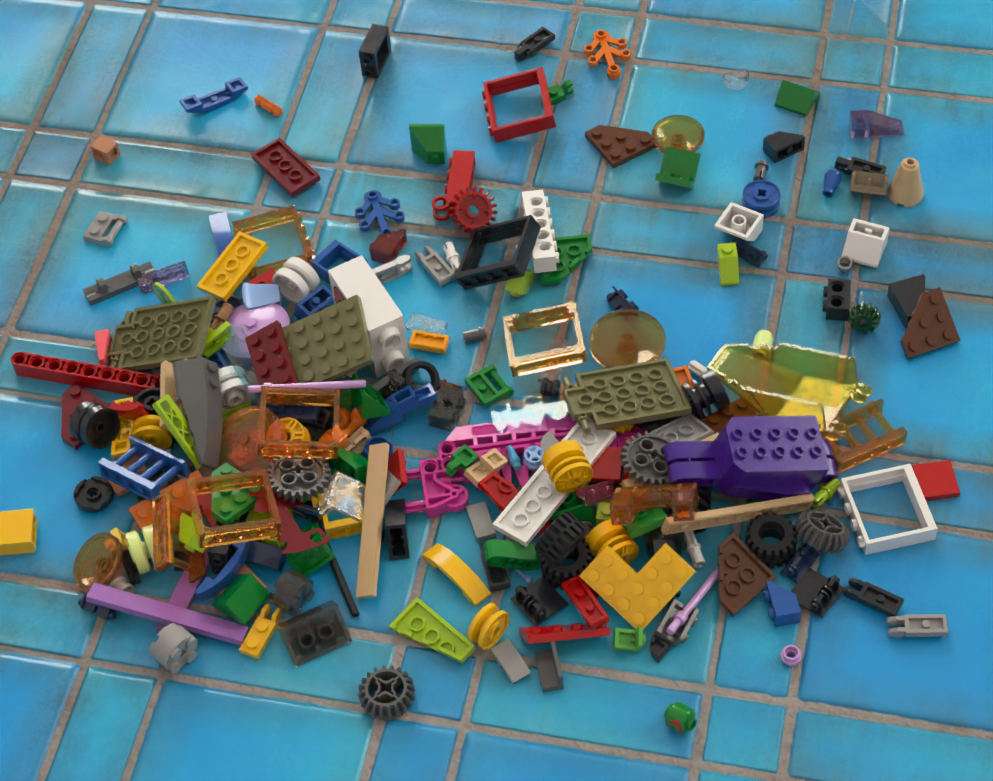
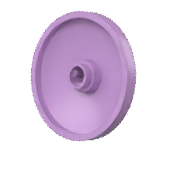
(255, 319)

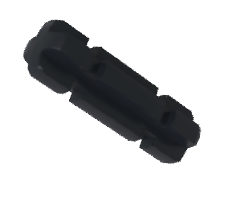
(130, 568)

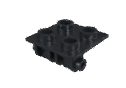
(817, 592)
(538, 600)

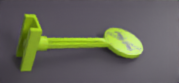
(215, 338)

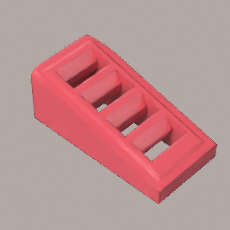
(103, 343)

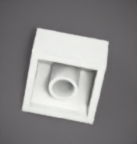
(740, 222)

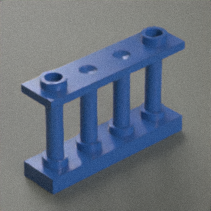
(139, 483)

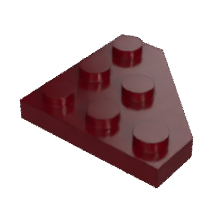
(71, 399)

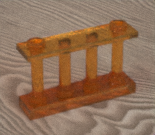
(876, 445)
(163, 539)

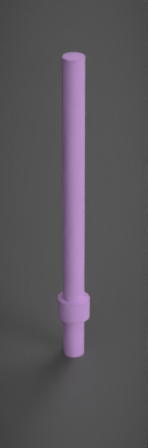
(324, 385)
(682, 616)

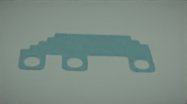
(239, 359)

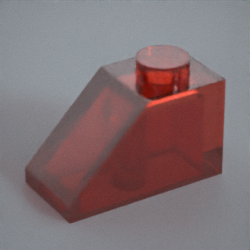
(388, 246)

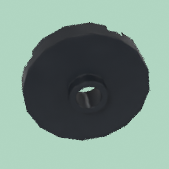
(87, 489)

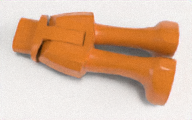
(348, 425)

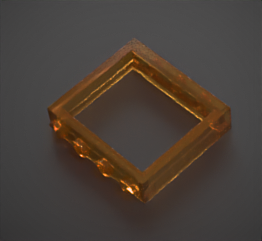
(271, 219)
(547, 359)
(299, 397)
(239, 531)

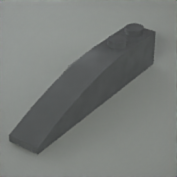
(201, 396)

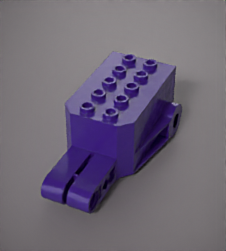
(756, 458)

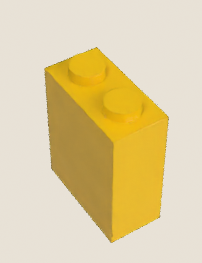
(18, 532)

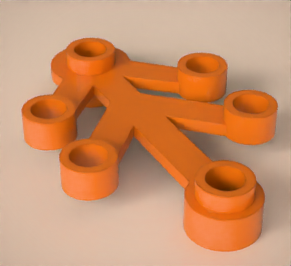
(602, 38)

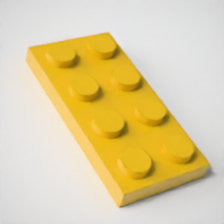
(232, 266)

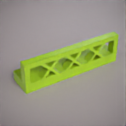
(177, 425)

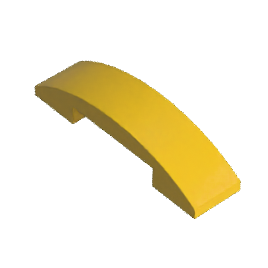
(122, 443)
(458, 572)

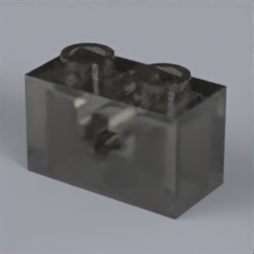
(446, 409)

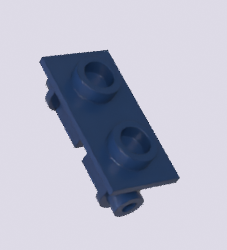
(749, 252)
(619, 298)
(800, 562)
(102, 611)

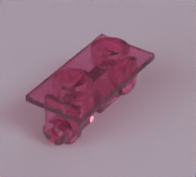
(596, 493)

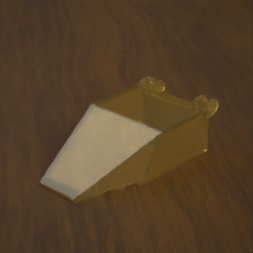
(792, 382)

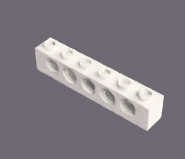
(545, 249)

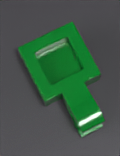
(558, 93)
(461, 458)

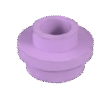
(791, 650)

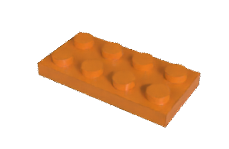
(143, 510)

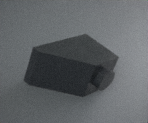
(782, 145)

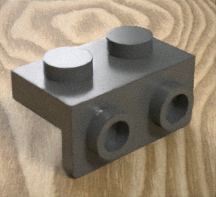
(681, 633)

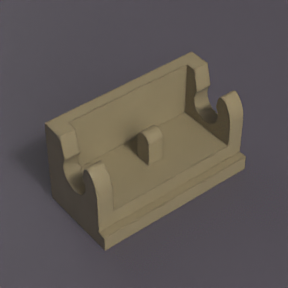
(869, 182)

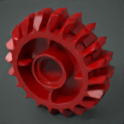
(475, 199)

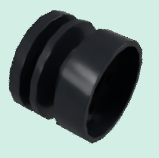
(706, 394)

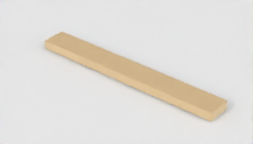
(739, 513)
(372, 521)

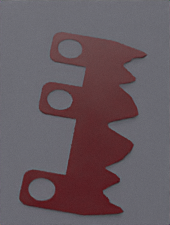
(290, 530)

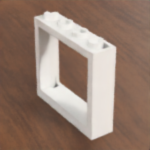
(884, 477)

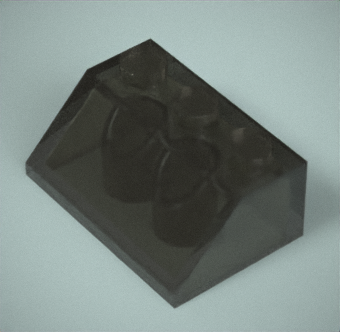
(314, 633)

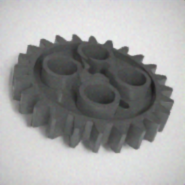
(645, 459)
(299, 477)

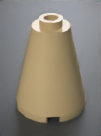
(907, 184)

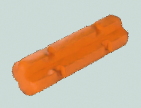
(268, 105)

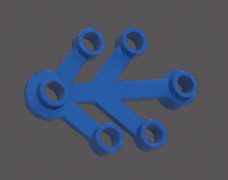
(373, 199)

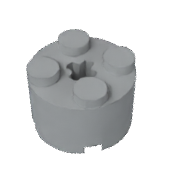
(174, 647)

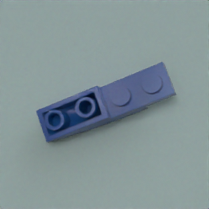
(401, 403)

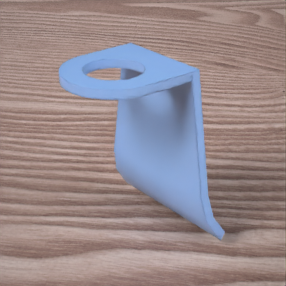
(260, 295)

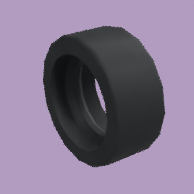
(432, 371)

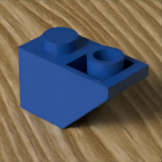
(783, 605)

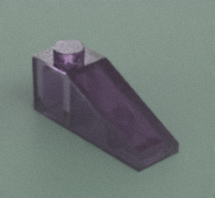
(872, 124)

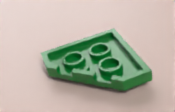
(572, 253)
(231, 504)

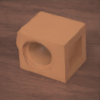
(105, 150)

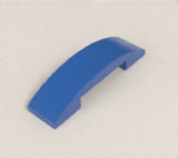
(215, 100)
(212, 587)

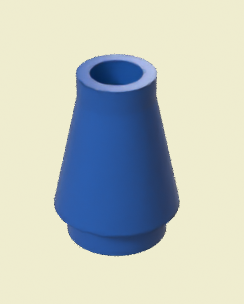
(831, 182)

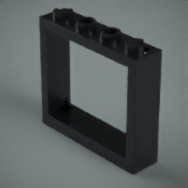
(471, 277)

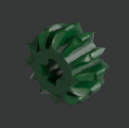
(864, 317)

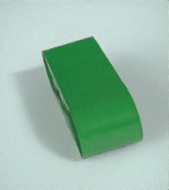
(511, 555)

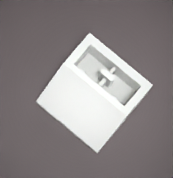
(866, 242)

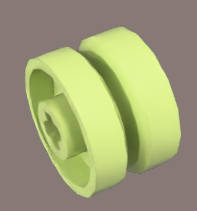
(141, 550)

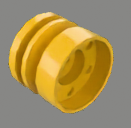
(567, 466)
(615, 537)

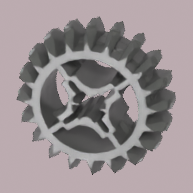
(822, 531)
(385, 699)

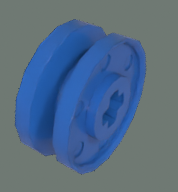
(762, 197)

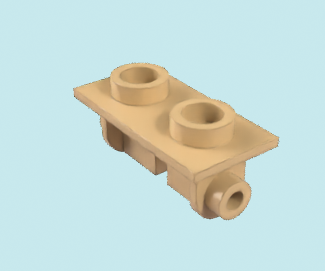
(357, 441)

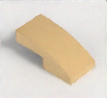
(488, 463)

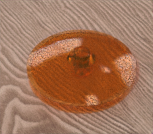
(627, 338)
(240, 439)

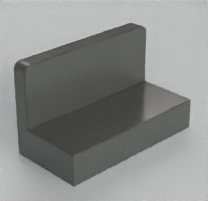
(549, 669)

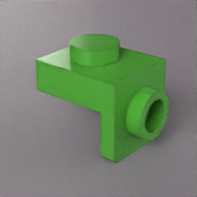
(628, 639)

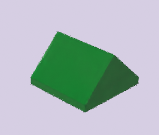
(796, 98)
(368, 401)
(242, 598)

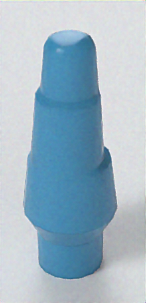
(514, 458)

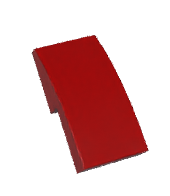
(129, 410)

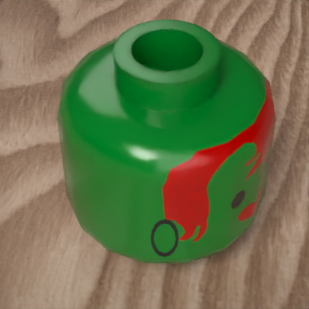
(680, 717)

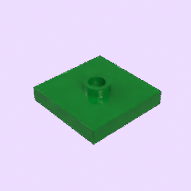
(645, 522)

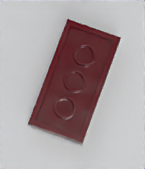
(285, 167)
(271, 355)

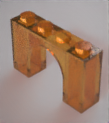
(629, 501)

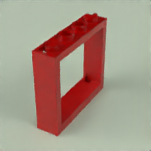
(513, 83)

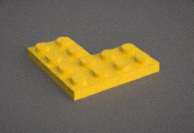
(641, 594)

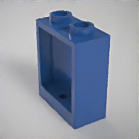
(329, 256)

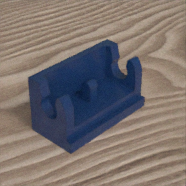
(266, 556)

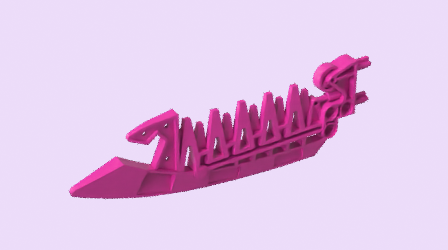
(444, 496)

